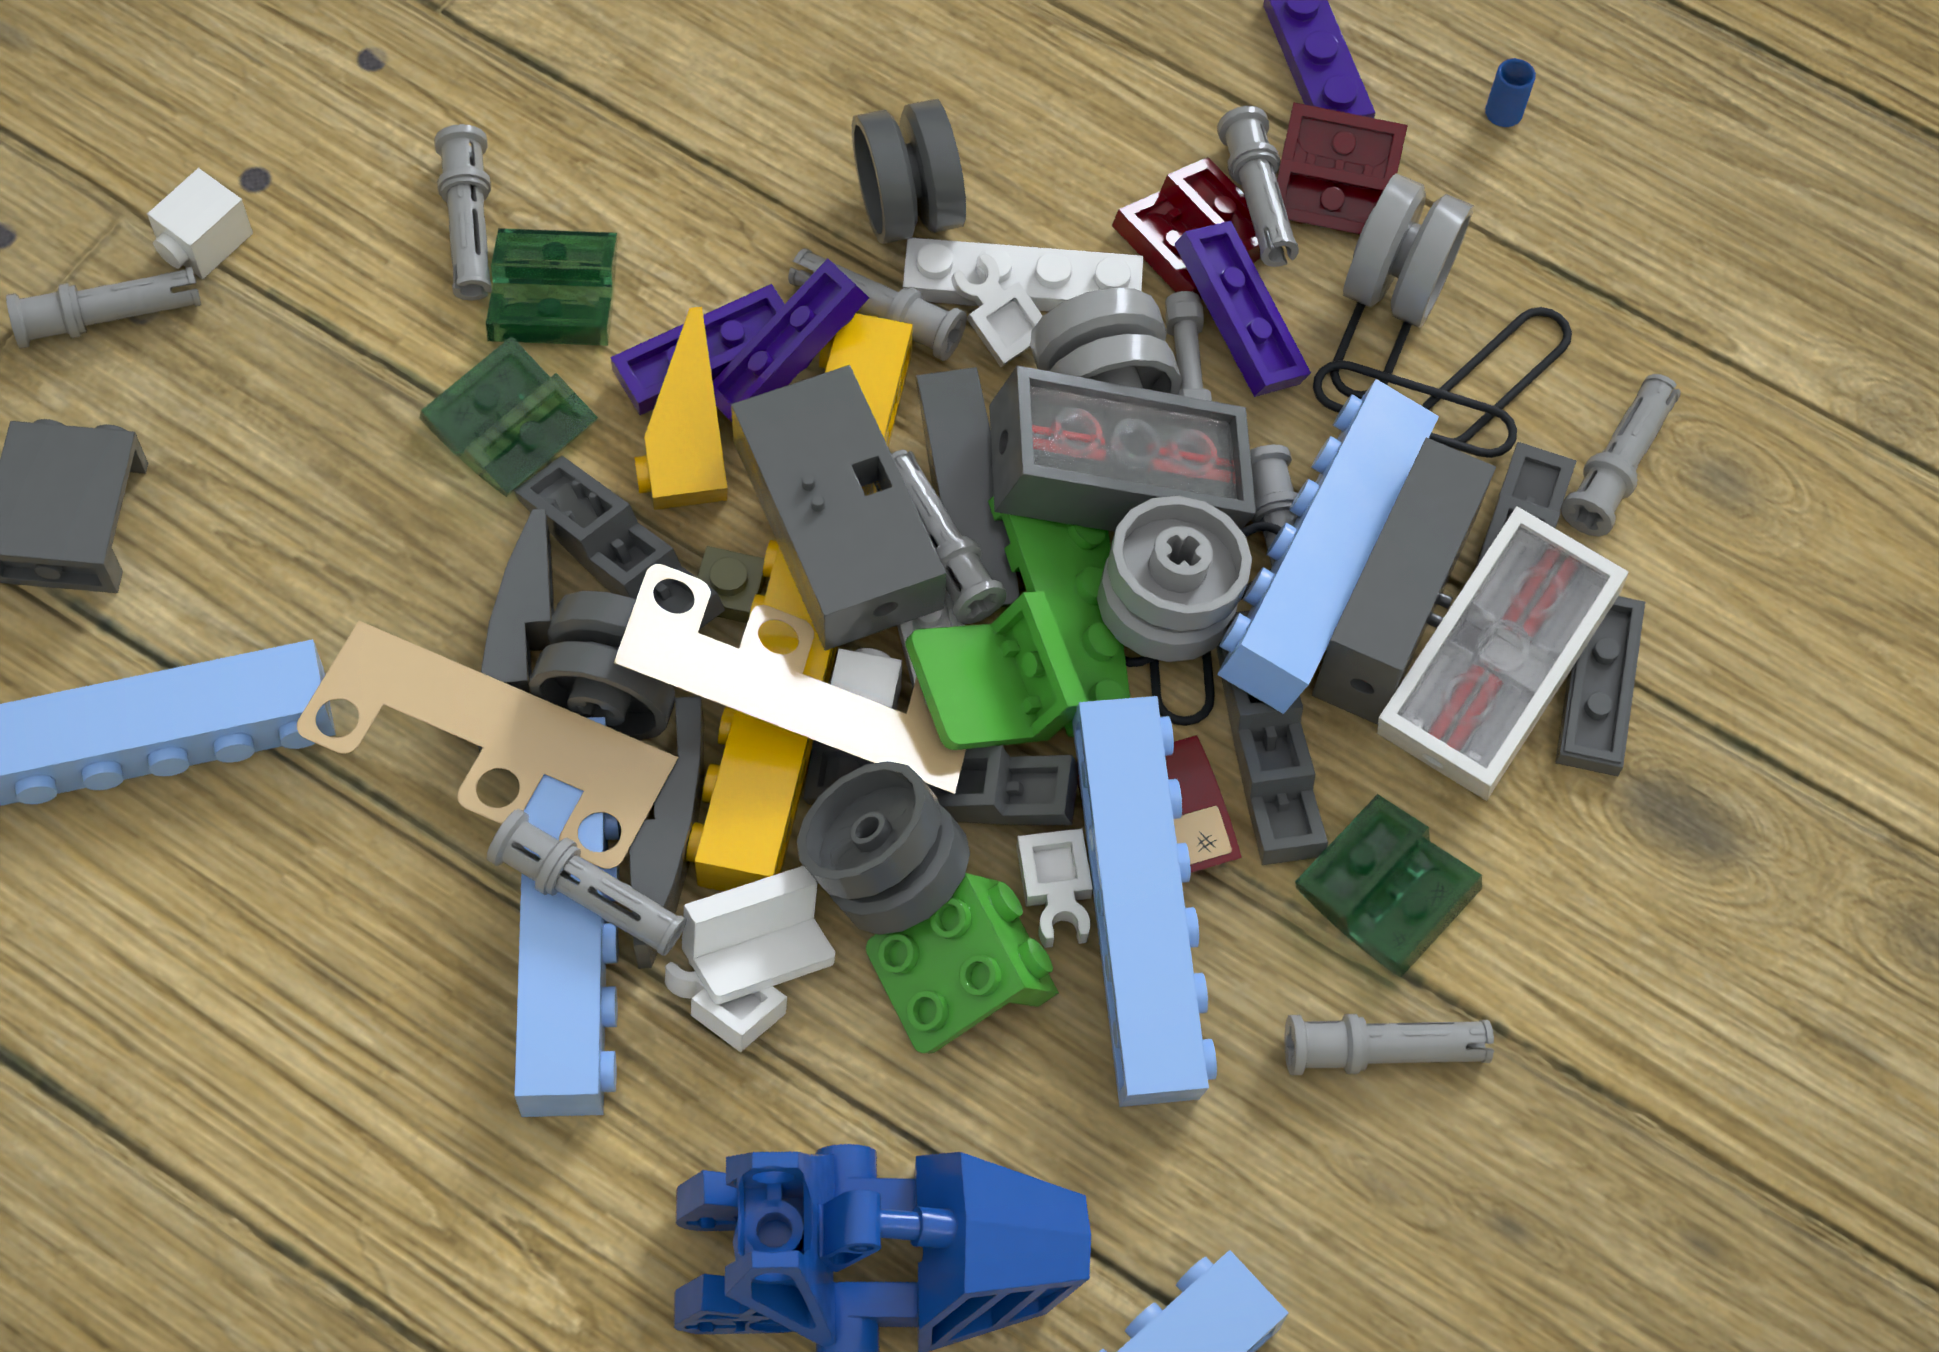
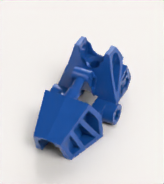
(990, 1240)

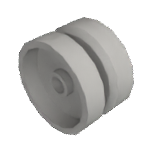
(1399, 247)
(1108, 338)
(1173, 578)

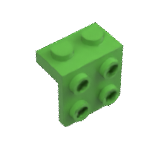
(998, 678)
(961, 964)

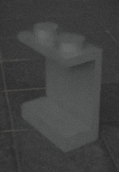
(64, 503)

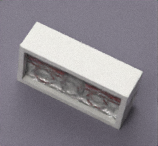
(1501, 652)

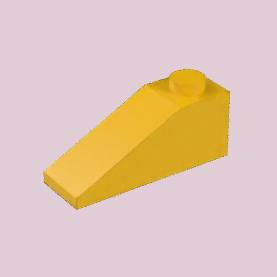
(683, 434)

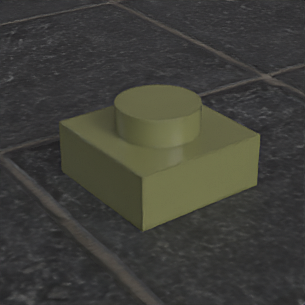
(734, 578)

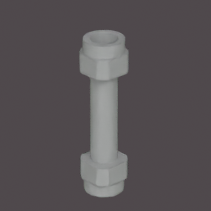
(1185, 321)

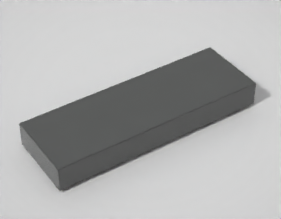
(1602, 693)

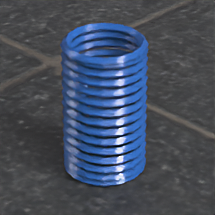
(1510, 92)

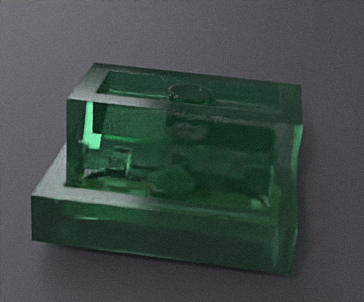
(552, 287)
(507, 417)
(1389, 885)

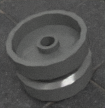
(909, 171)
(581, 671)
(883, 847)

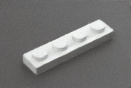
(1044, 273)

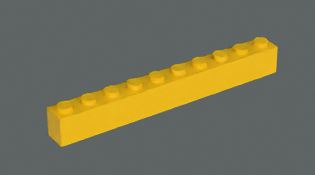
(764, 765)

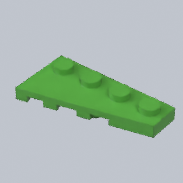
(1068, 567)

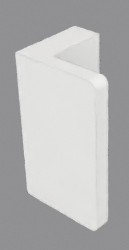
(756, 935)

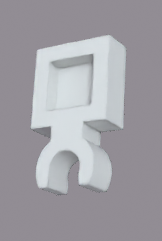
(1003, 316)
(1056, 875)
(735, 1021)

